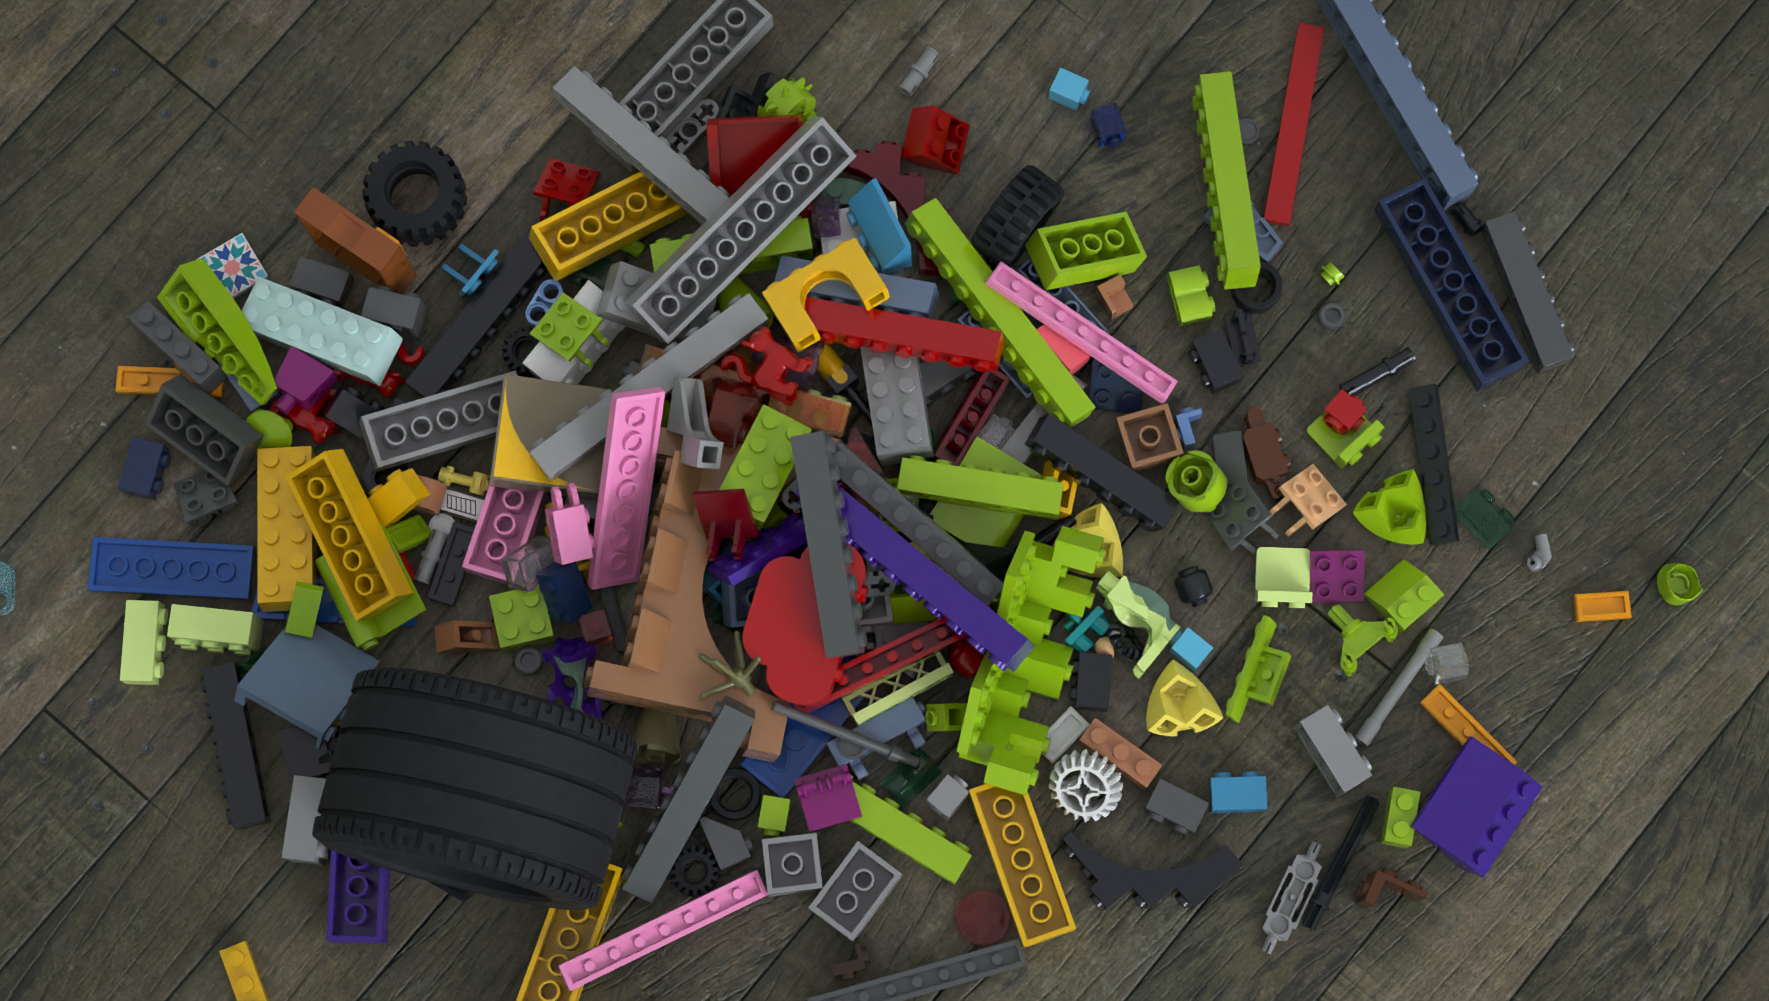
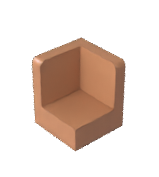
(1114, 297)

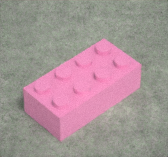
(504, 524)

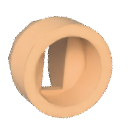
(1104, 646)

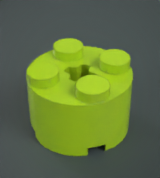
(1196, 481)

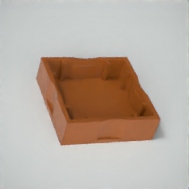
(354, 242)

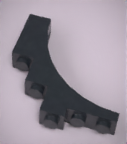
(1113, 880)

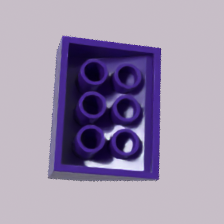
(1476, 807)

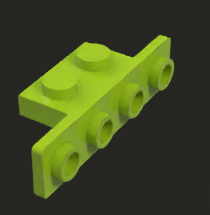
(1261, 672)

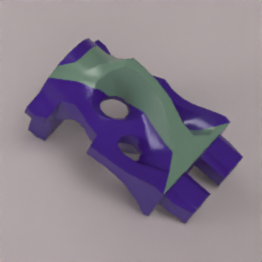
(570, 660)

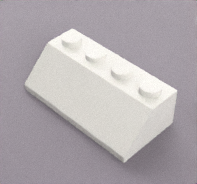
(550, 366)

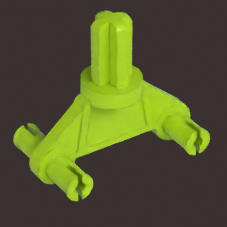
(1359, 636)

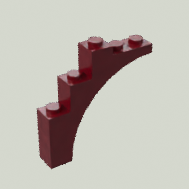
(905, 190)

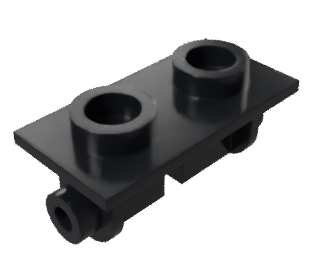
(1242, 337)

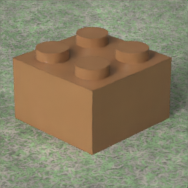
(1148, 438)

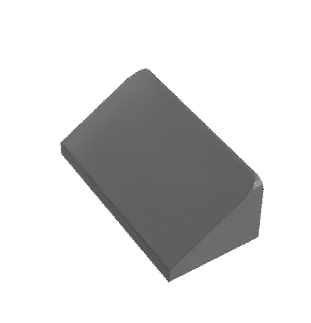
(1230, 455)

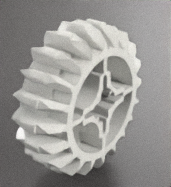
(1096, 775)

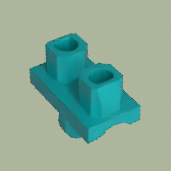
(1077, 638)

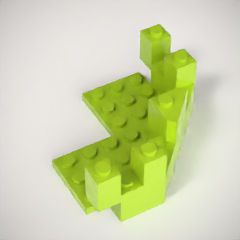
(1031, 590)

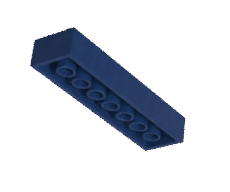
(1451, 285)

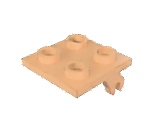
(1312, 497)

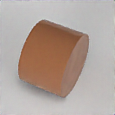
(433, 503)

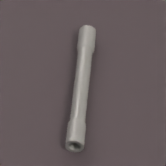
(1373, 723)

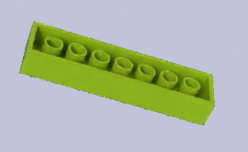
(1226, 181)

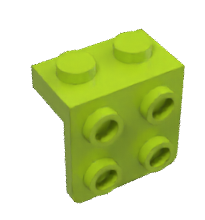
(1348, 447)

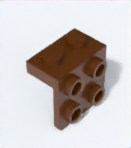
(1369, 890)

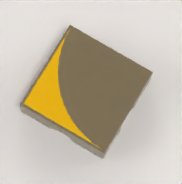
(532, 411)

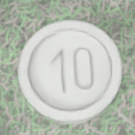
(441, 523)

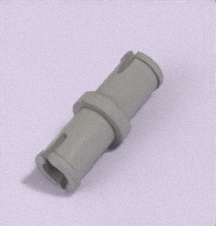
(918, 72)
(431, 556)

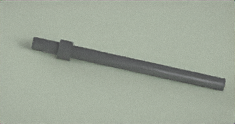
(891, 751)

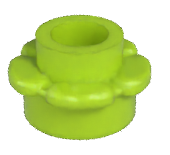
(1331, 274)

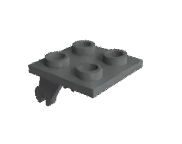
(1240, 515)

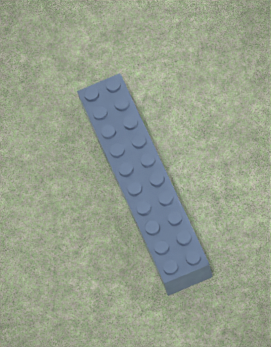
(1402, 99)

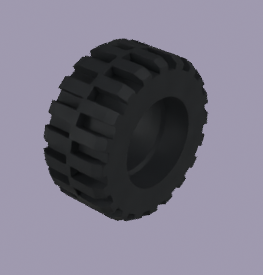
(405, 162)
(1016, 215)

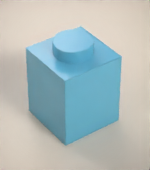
(1069, 89)
(1189, 648)

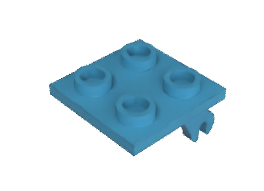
(485, 267)

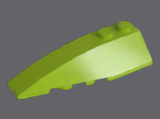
(216, 322)

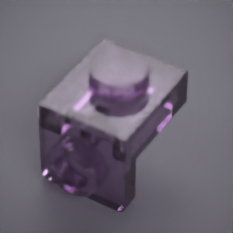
(826, 217)

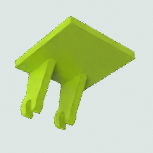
(567, 328)

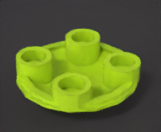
(274, 428)

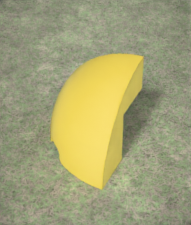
(1099, 522)
(1180, 703)

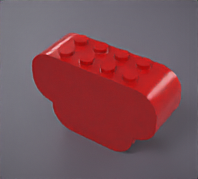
(787, 630)

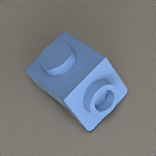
(1183, 426)

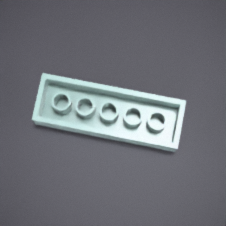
(321, 331)

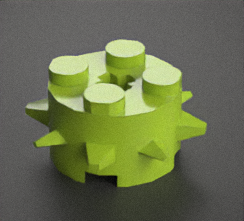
(789, 99)

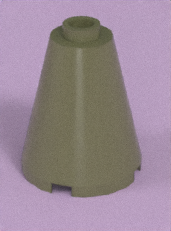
(656, 738)

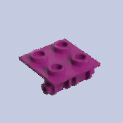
(1337, 576)
(828, 797)

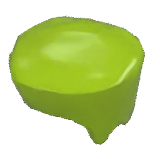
(1678, 583)

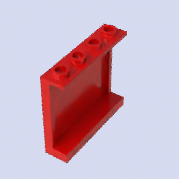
(743, 145)

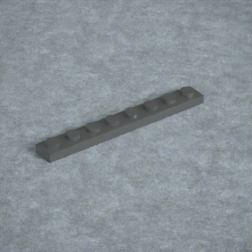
(934, 976)

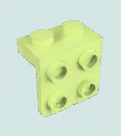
(1282, 576)

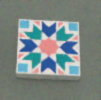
(235, 265)

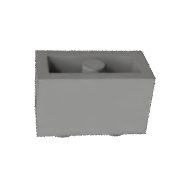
(948, 797)

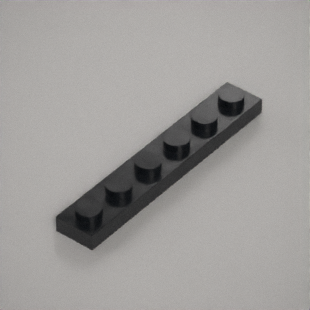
(1434, 465)

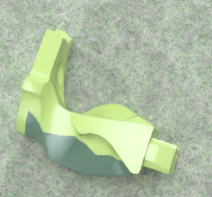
(1139, 608)

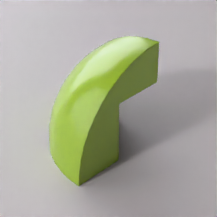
(1395, 510)

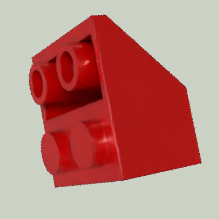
(935, 139)

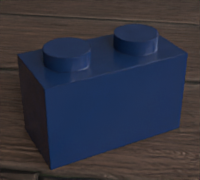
(144, 469)
(563, 592)

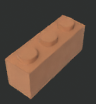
(1128, 759)

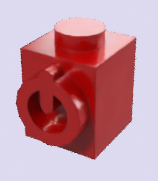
(1344, 413)

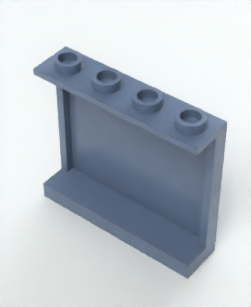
(306, 680)

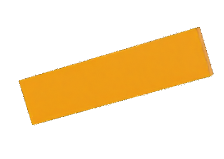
(149, 380)
(1459, 721)

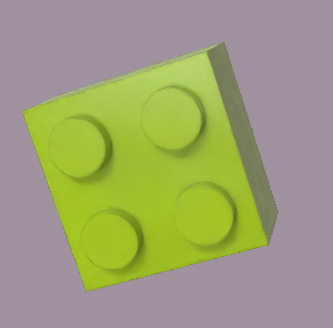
(521, 619)

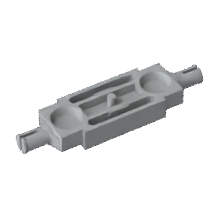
(1279, 923)

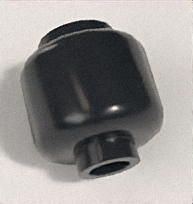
(1193, 586)

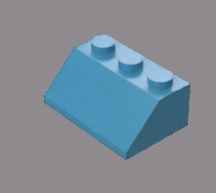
(879, 229)

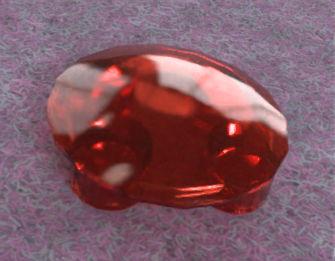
(982, 917)

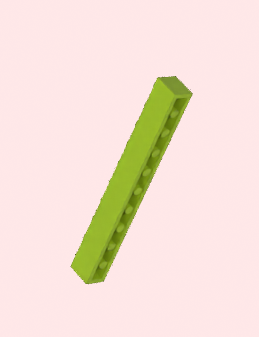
(1023, 344)

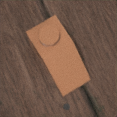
(466, 637)

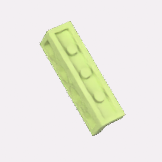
(896, 697)

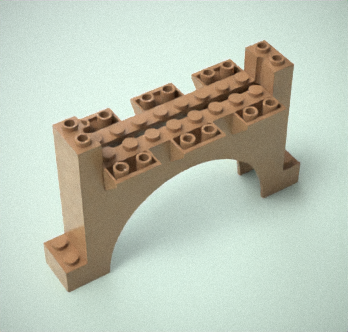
(669, 623)

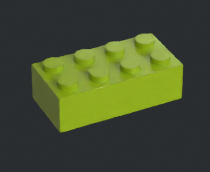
(1085, 250)
(764, 461)

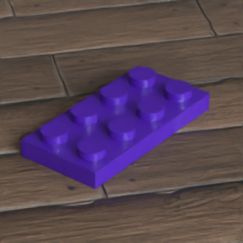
(772, 544)

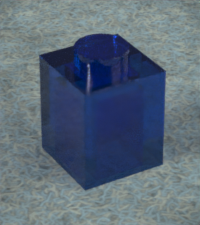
(1108, 125)

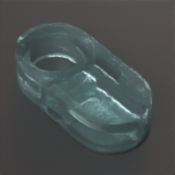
(7, 587)

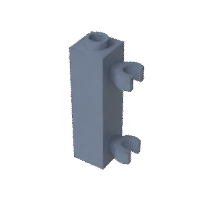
(885, 728)

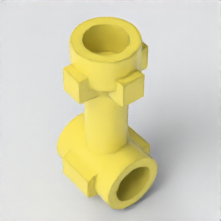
(478, 483)

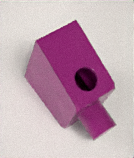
(302, 381)

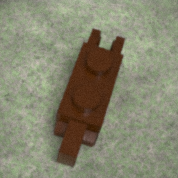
(1264, 453)

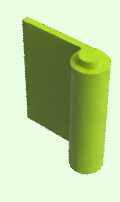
(981, 524)
(368, 631)

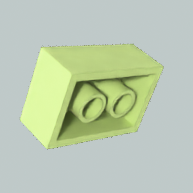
(215, 629)

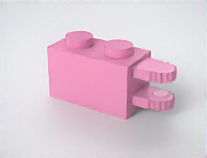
(569, 527)

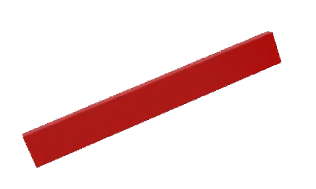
(1293, 124)

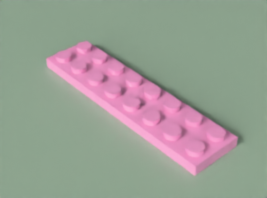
(625, 487)

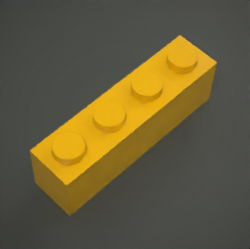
(397, 496)

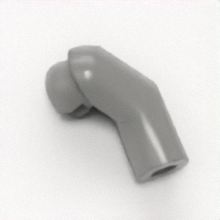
(1542, 554)

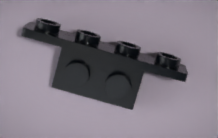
(740, 103)

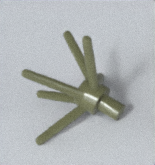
(739, 676)

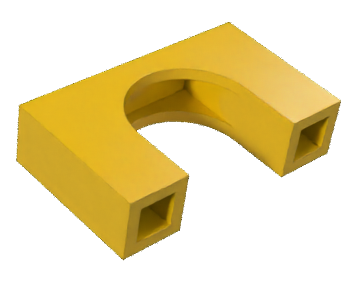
(845, 264)

